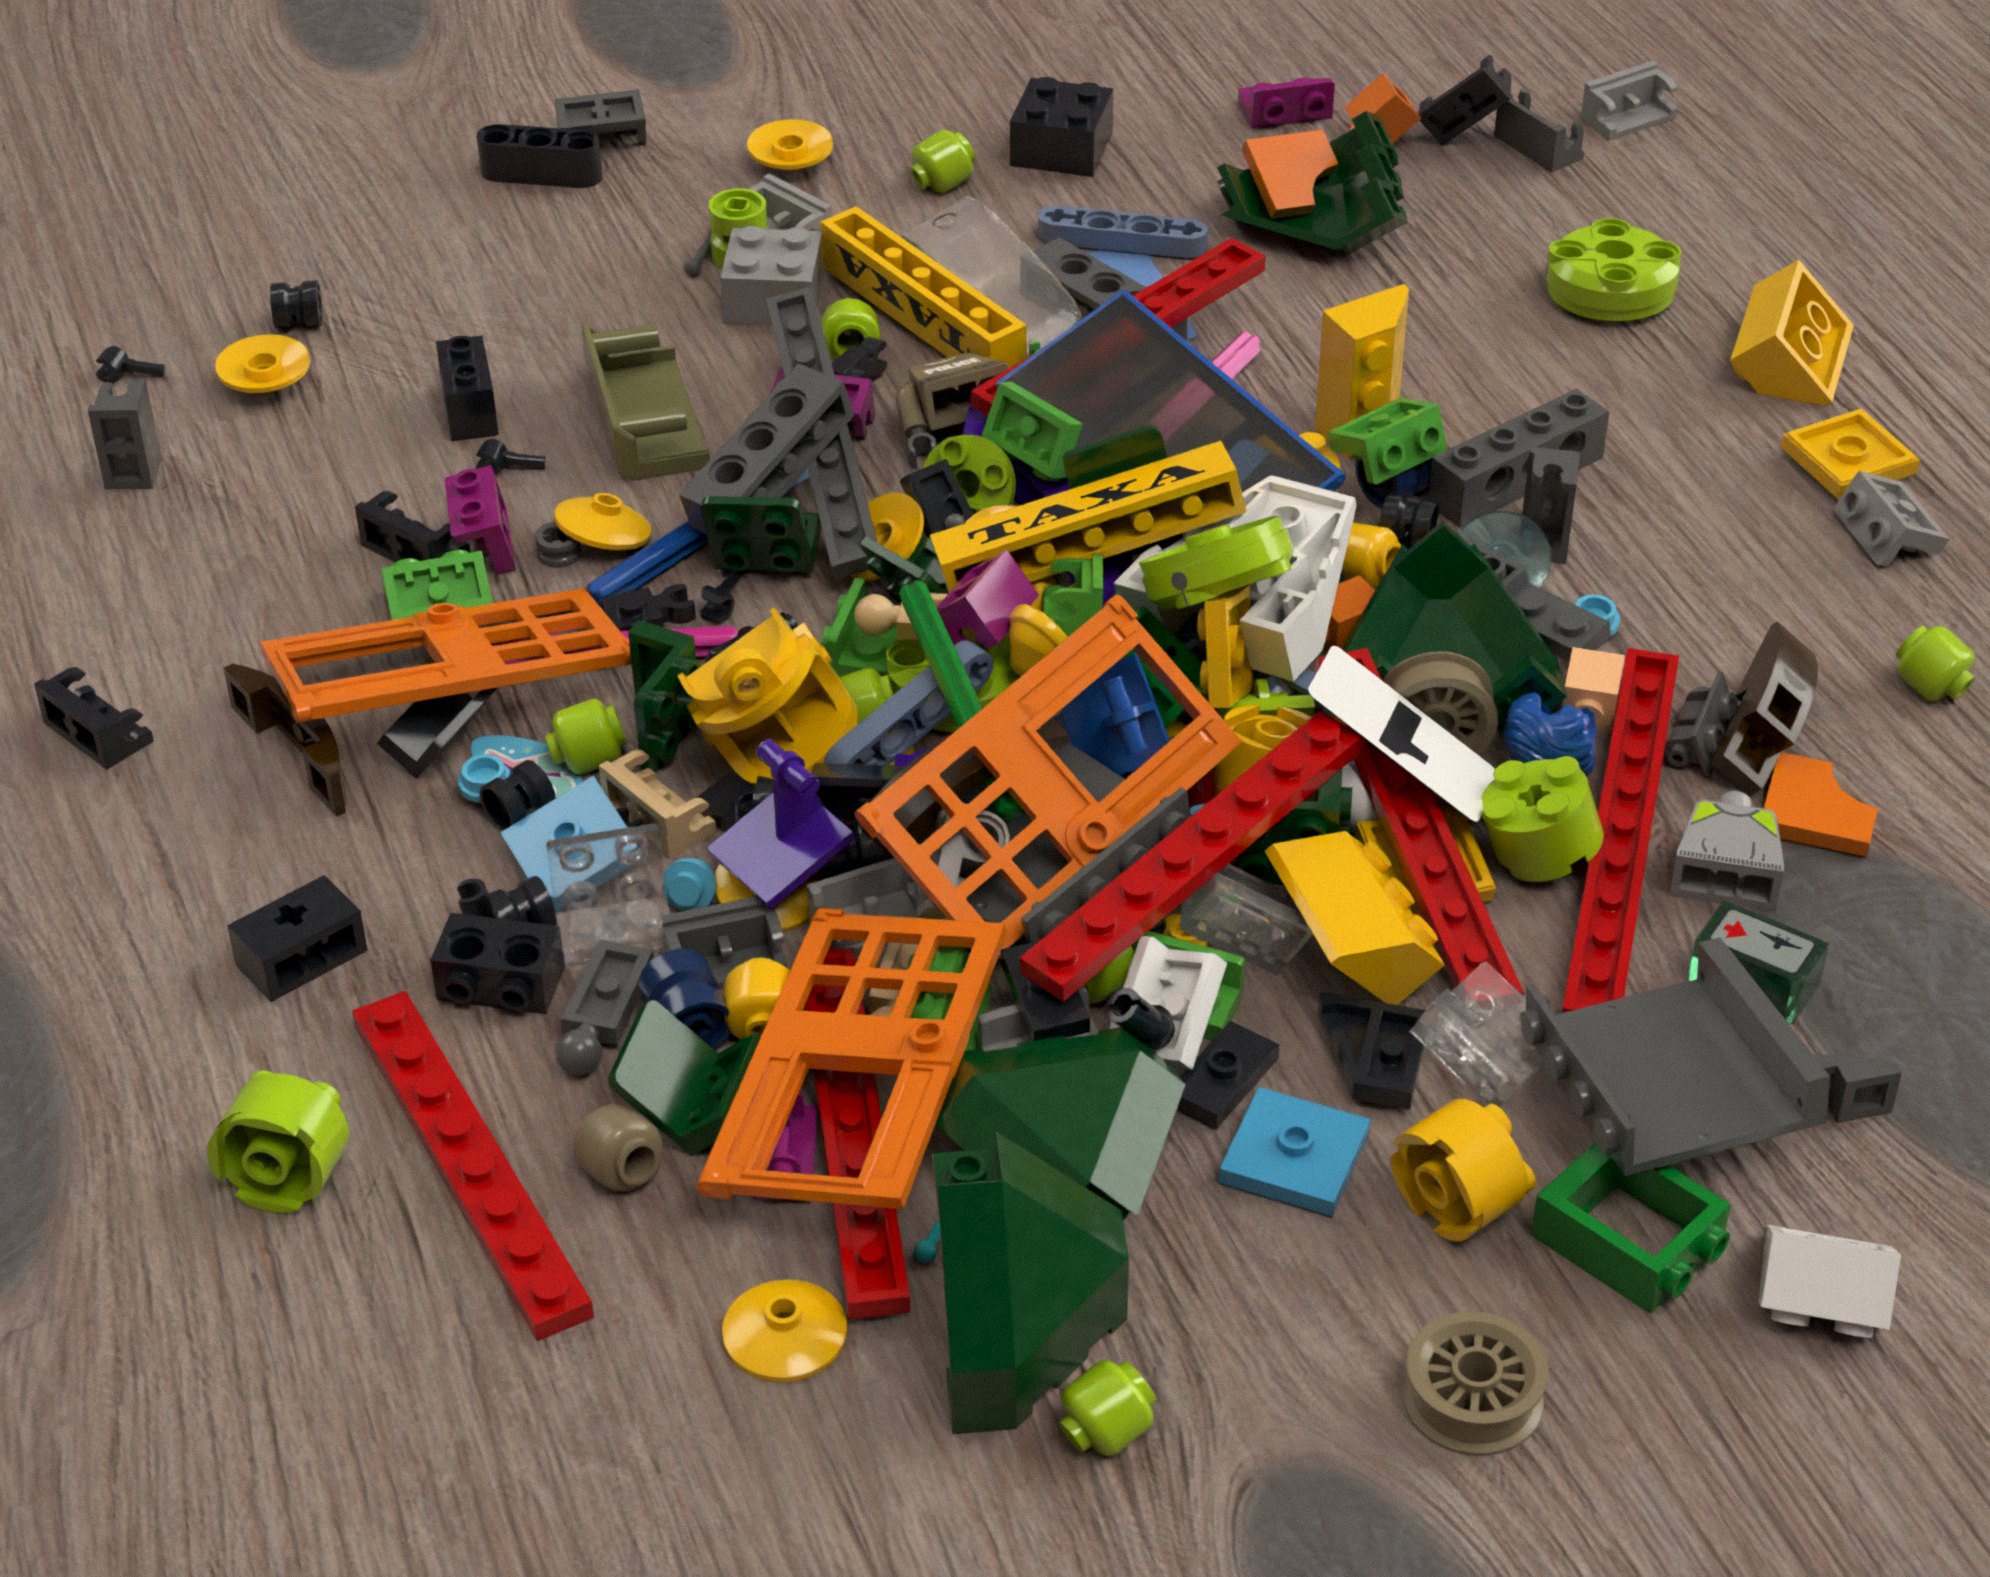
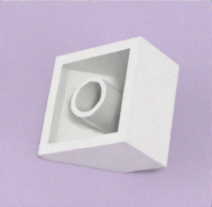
(1829, 1280)

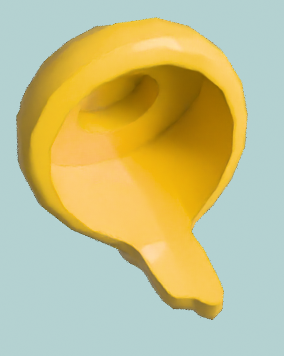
(1031, 637)

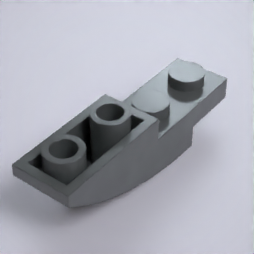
(1555, 619)

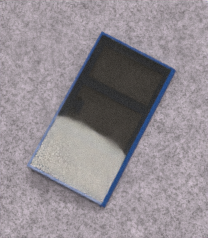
(1135, 371)

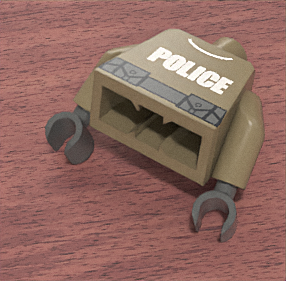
(940, 397)

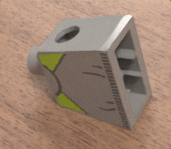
(1730, 854)

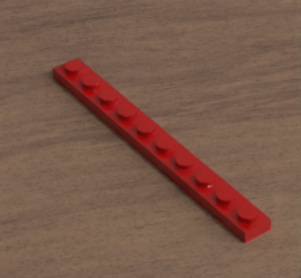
(1626, 815)

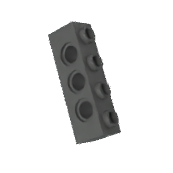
(1088, 278)
(773, 442)
(1494, 465)

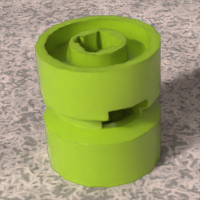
(733, 210)

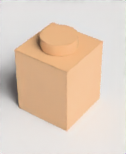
(1595, 684)

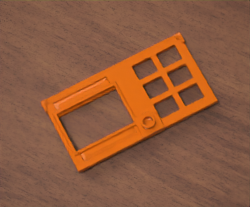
(460, 651)
(1038, 780)
(915, 1049)

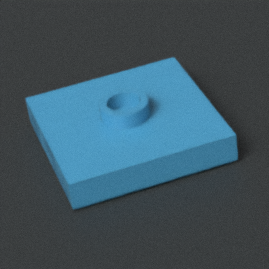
(574, 813)
(1295, 1151)

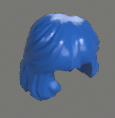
(1538, 735)

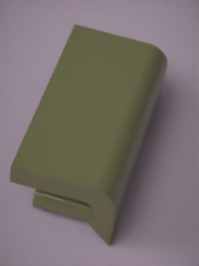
(643, 403)

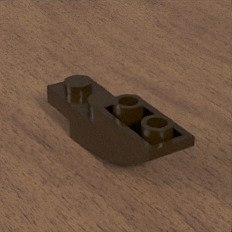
(1771, 710)

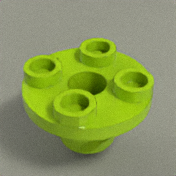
(979, 469)

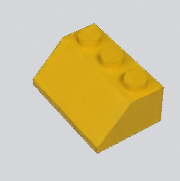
(1792, 338)
(1360, 357)
(1358, 912)

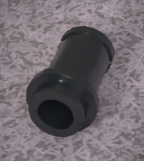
(1146, 1022)

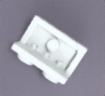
(1182, 984)

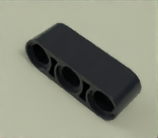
(539, 155)

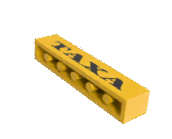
(918, 290)
(1100, 516)

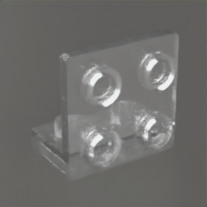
(608, 890)
(1245, 919)
(1480, 1036)

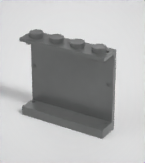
(1042, 860)
(1681, 1066)

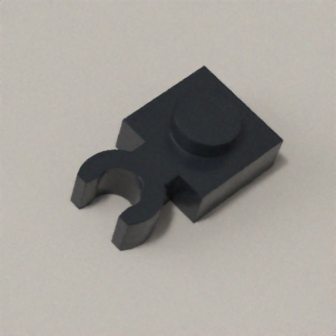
(861, 361)
(641, 605)

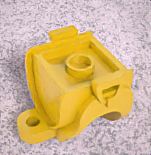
(774, 689)

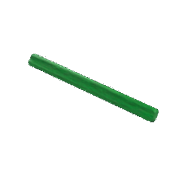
(949, 672)

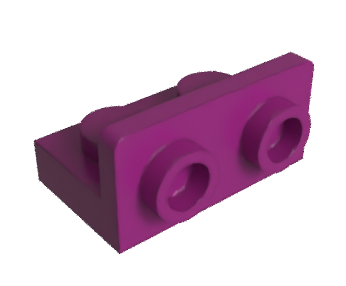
(1287, 102)
(481, 514)

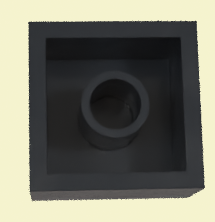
(1061, 126)

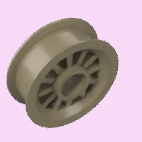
(1451, 693)
(1475, 1383)

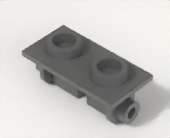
(1702, 725)

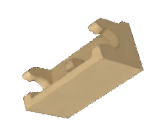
(655, 803)

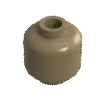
(618, 1147)

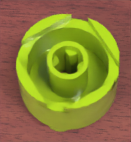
(1541, 818)
(279, 1141)

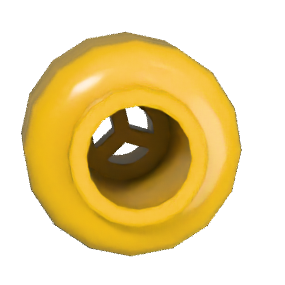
(1369, 552)
(752, 994)

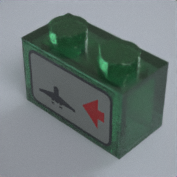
(1777, 957)

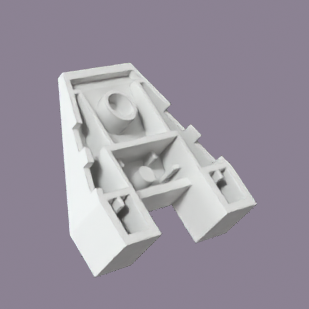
(1288, 610)

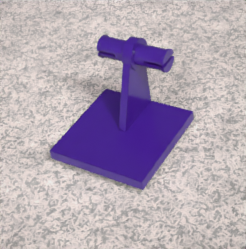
(784, 834)

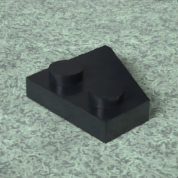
(1373, 1047)

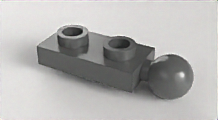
(600, 1005)

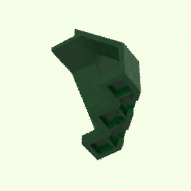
(1350, 204)
(1452, 601)
(1077, 1103)
(1027, 1280)

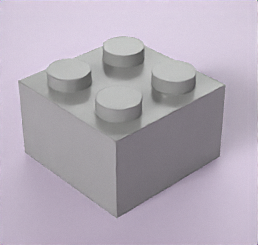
(767, 265)

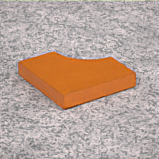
(1288, 169)
(1816, 809)

